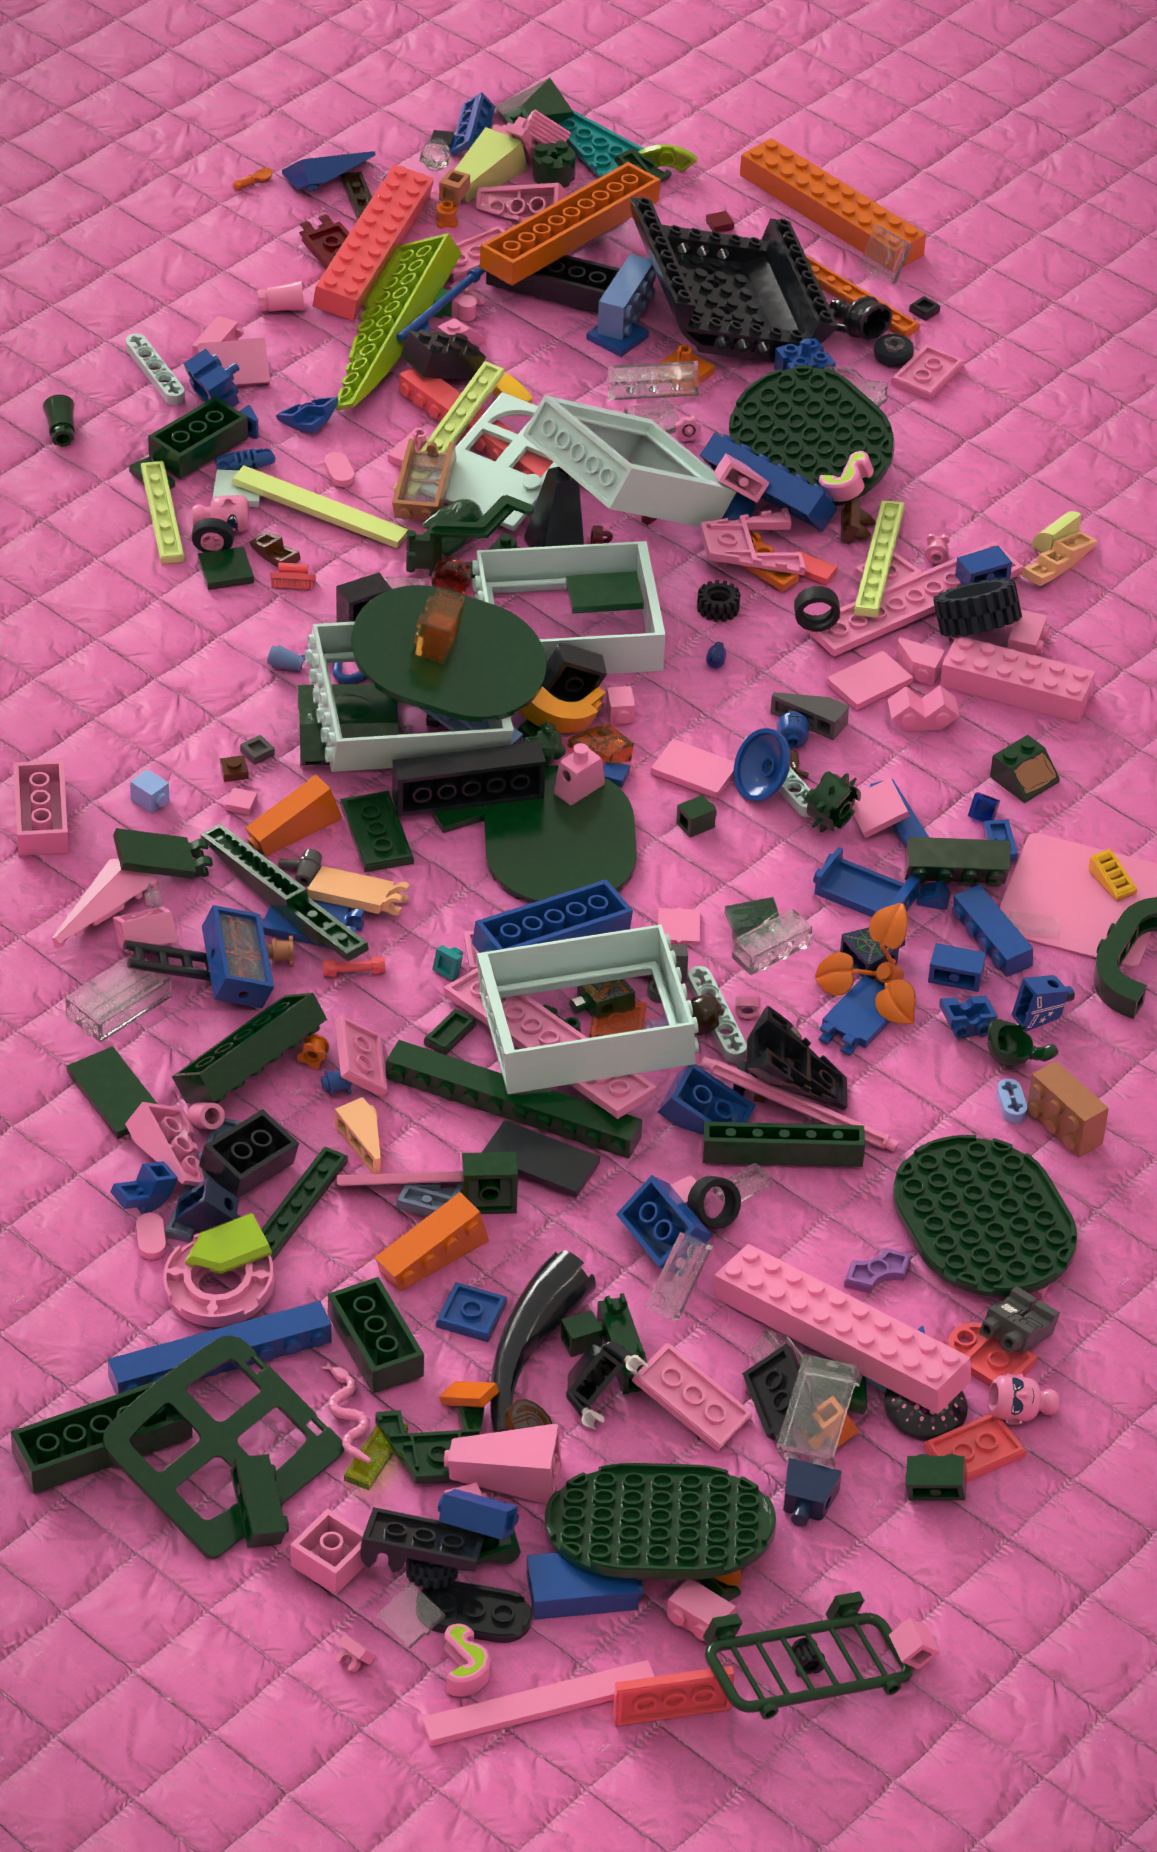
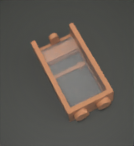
(423, 481)

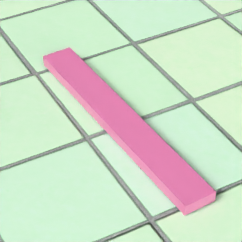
(529, 1704)

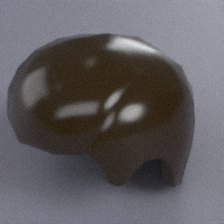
(706, 1010)

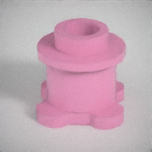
(937, 548)

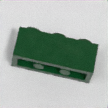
(259, 1500)

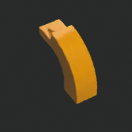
(566, 716)

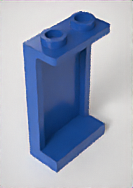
(861, 887)

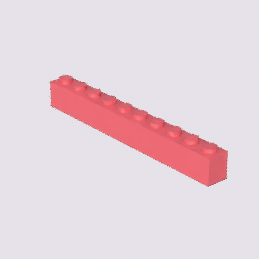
(438, 397)

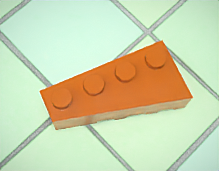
(433, 1243)

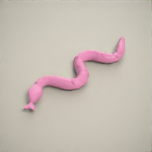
(343, 1376)

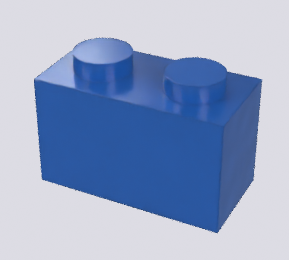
(983, 565)
(957, 967)

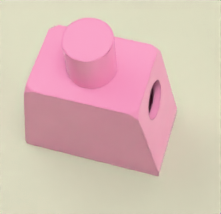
(579, 774)

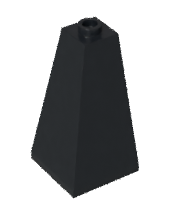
(556, 512)

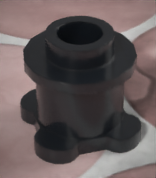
(806, 1657)

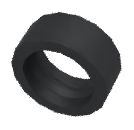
(812, 595)
(731, 1206)

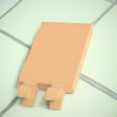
(357, 891)

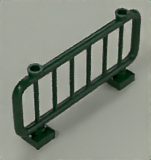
(840, 1614)

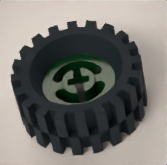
(977, 607)

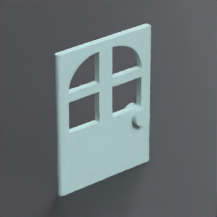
(488, 480)

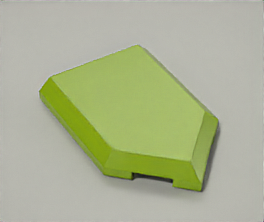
(229, 1245)

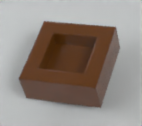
(234, 768)

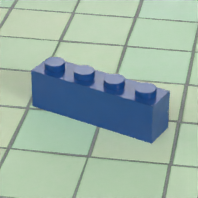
(992, 930)

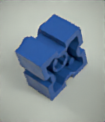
(807, 353)
(211, 379)

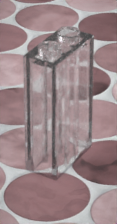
(116, 999)

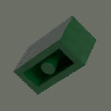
(936, 1477)

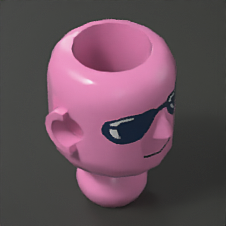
(229, 508)
(1020, 1399)

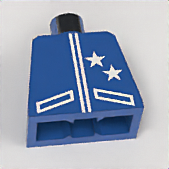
(1041, 1001)

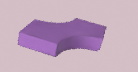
(870, 1273)

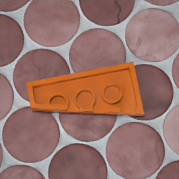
(778, 579)

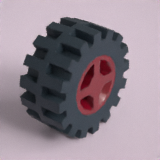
(429, 1575)

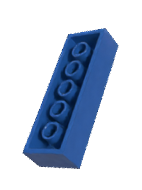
(784, 490)
(568, 915)

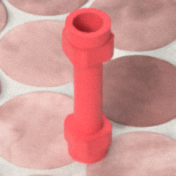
(331, 968)

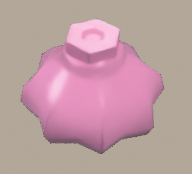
(688, 428)

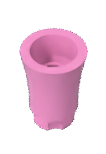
(282, 298)

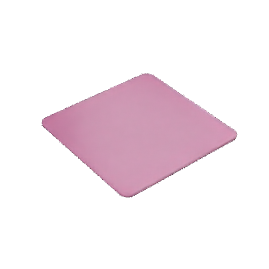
(1056, 882)

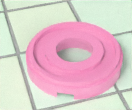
(219, 1310)

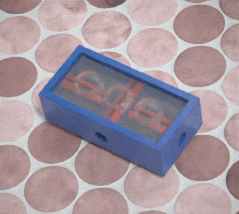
(237, 956)

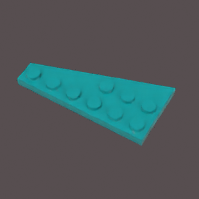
(595, 143)

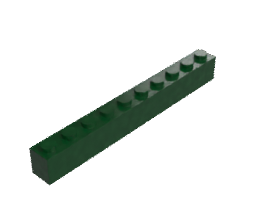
(537, 1108)

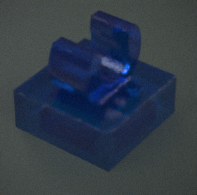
(983, 807)

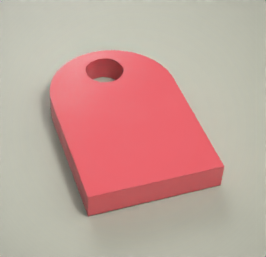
(988, 1356)

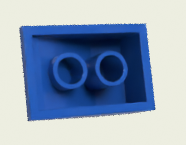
(700, 1098)

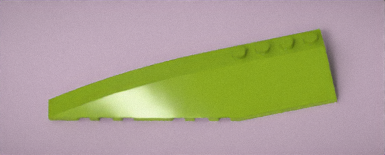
(397, 298)

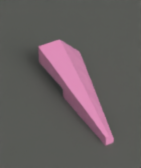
(103, 899)

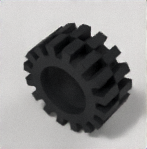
(708, 603)

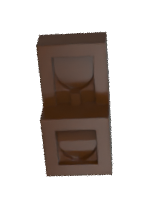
(273, 550)

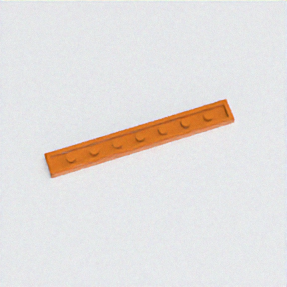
(846, 290)

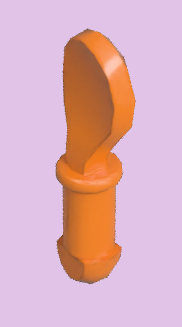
(261, 175)

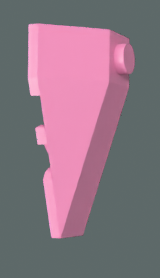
(518, 201)
(167, 1137)

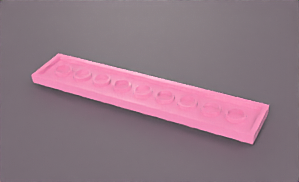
(900, 606)
(536, 1026)

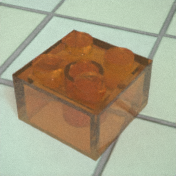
(439, 625)

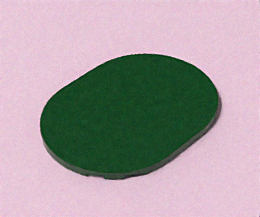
(812, 424)
(487, 672)
(554, 847)
(984, 1215)
(660, 1521)

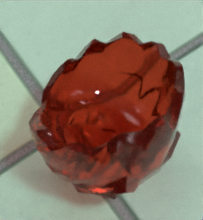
(451, 575)

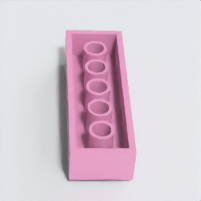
(1017, 678)

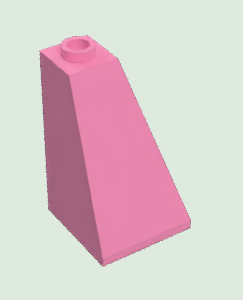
(509, 1462)

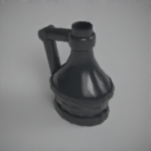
(862, 318)

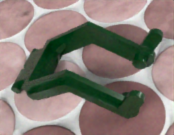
(426, 549)

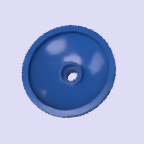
(762, 764)

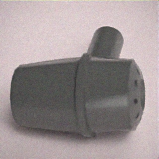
(306, 866)

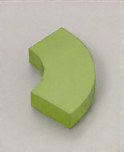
(670, 156)

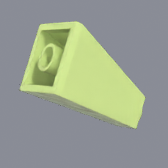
(492, 161)

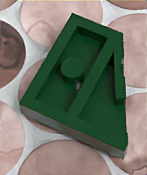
(646, 164)

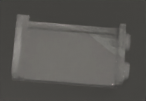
(817, 1410)

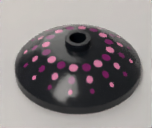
(921, 1422)

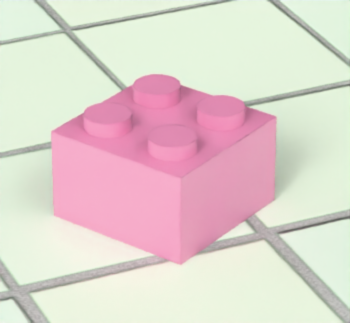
(146, 926)
(329, 1551)

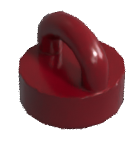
(597, 535)

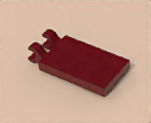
(324, 241)

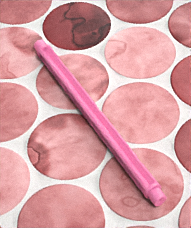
(794, 1101)

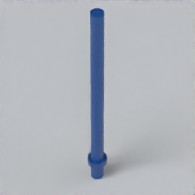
(472, 277)

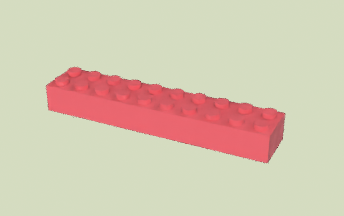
(372, 242)

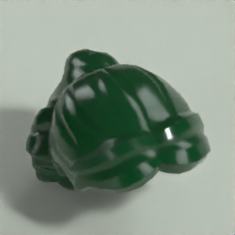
(550, 742)

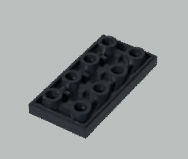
(545, 1158)

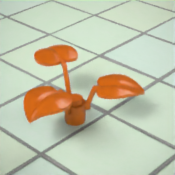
(899, 997)

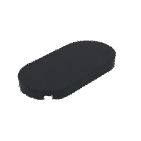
(489, 1611)

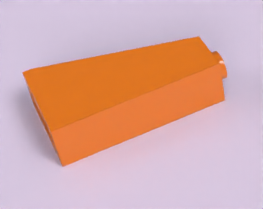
(294, 817)

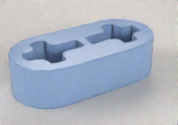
(1016, 1100)

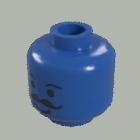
(794, 728)

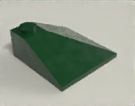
(541, 97)

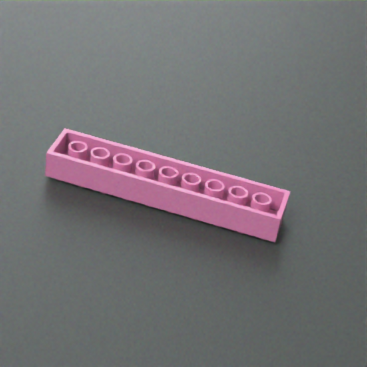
(843, 1328)

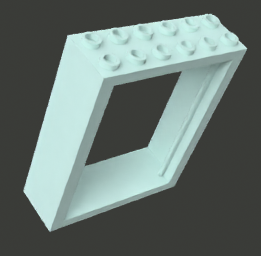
(593, 450)
(547, 570)
(333, 645)
(580, 963)

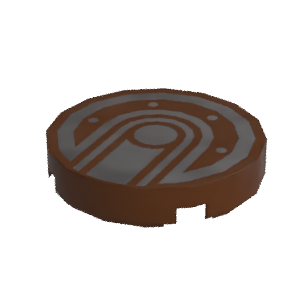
(525, 1414)

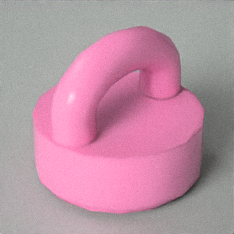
(747, 1001)

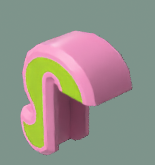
(851, 480)
(471, 1658)

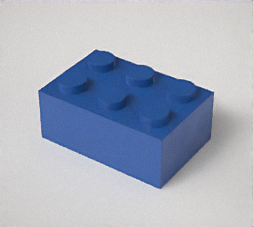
(657, 1217)

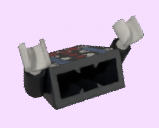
(593, 1375)

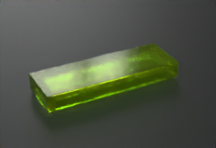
(380, 1452)

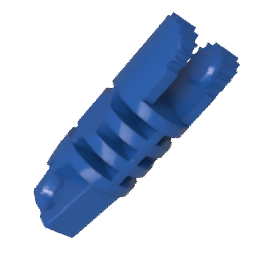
(250, 458)

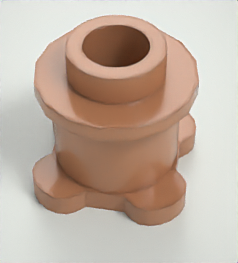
(281, 951)

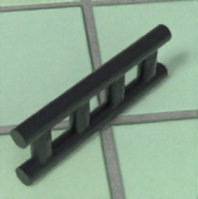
(163, 965)

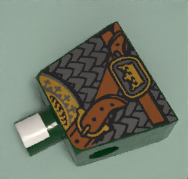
(597, 995)

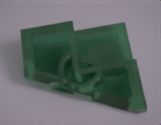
(750, 915)

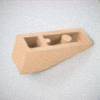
(359, 1128)

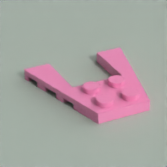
(732, 543)

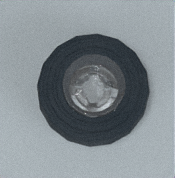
(893, 350)

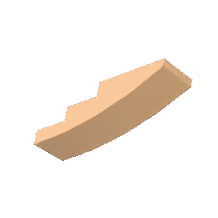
(1060, 558)

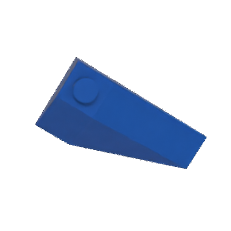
(314, 172)

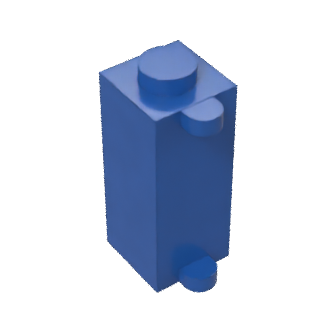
(478, 1513)

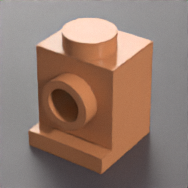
(454, 186)

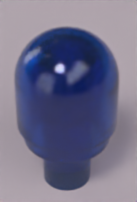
(716, 656)

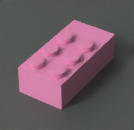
(40, 807)

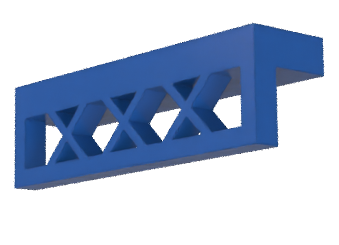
(473, 119)

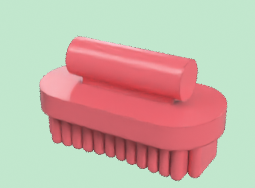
(292, 576)

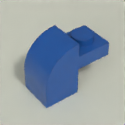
(149, 1191)

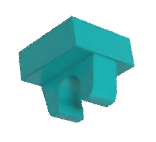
(448, 962)

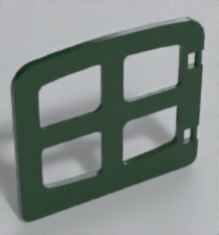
(216, 1440)

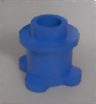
(333, 1082)

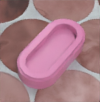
(339, 469)
(150, 1236)

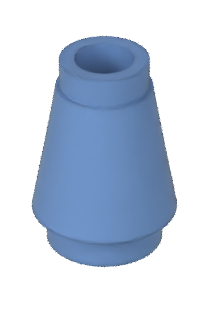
(284, 659)

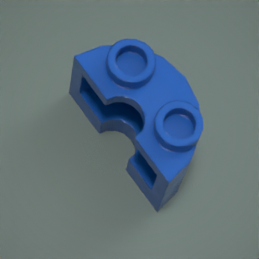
(968, 1017)

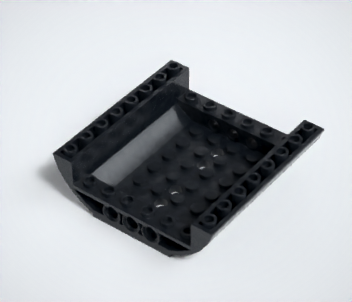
(736, 290)

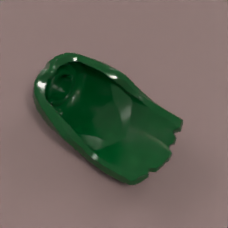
(457, 511)

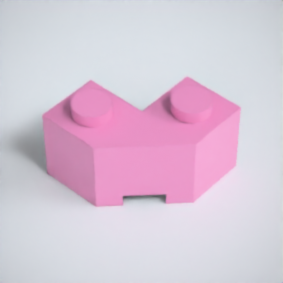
(926, 713)

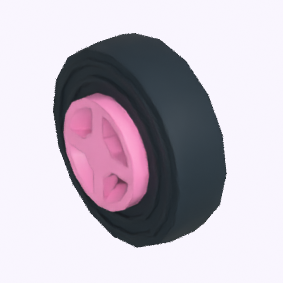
(212, 535)

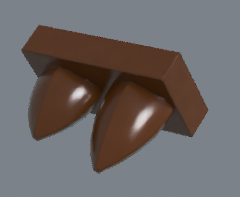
(852, 519)

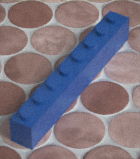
(267, 1335)

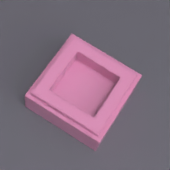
(241, 801)

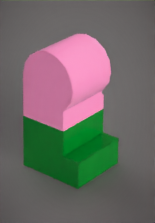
(460, 307)

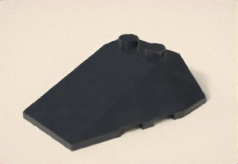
(788, 1062)

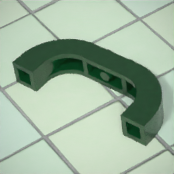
(1111, 985)

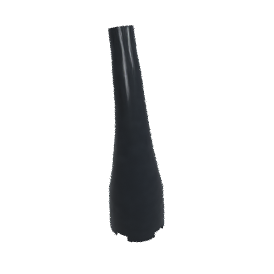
(548, 1297)

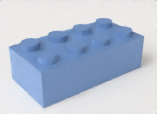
(626, 298)

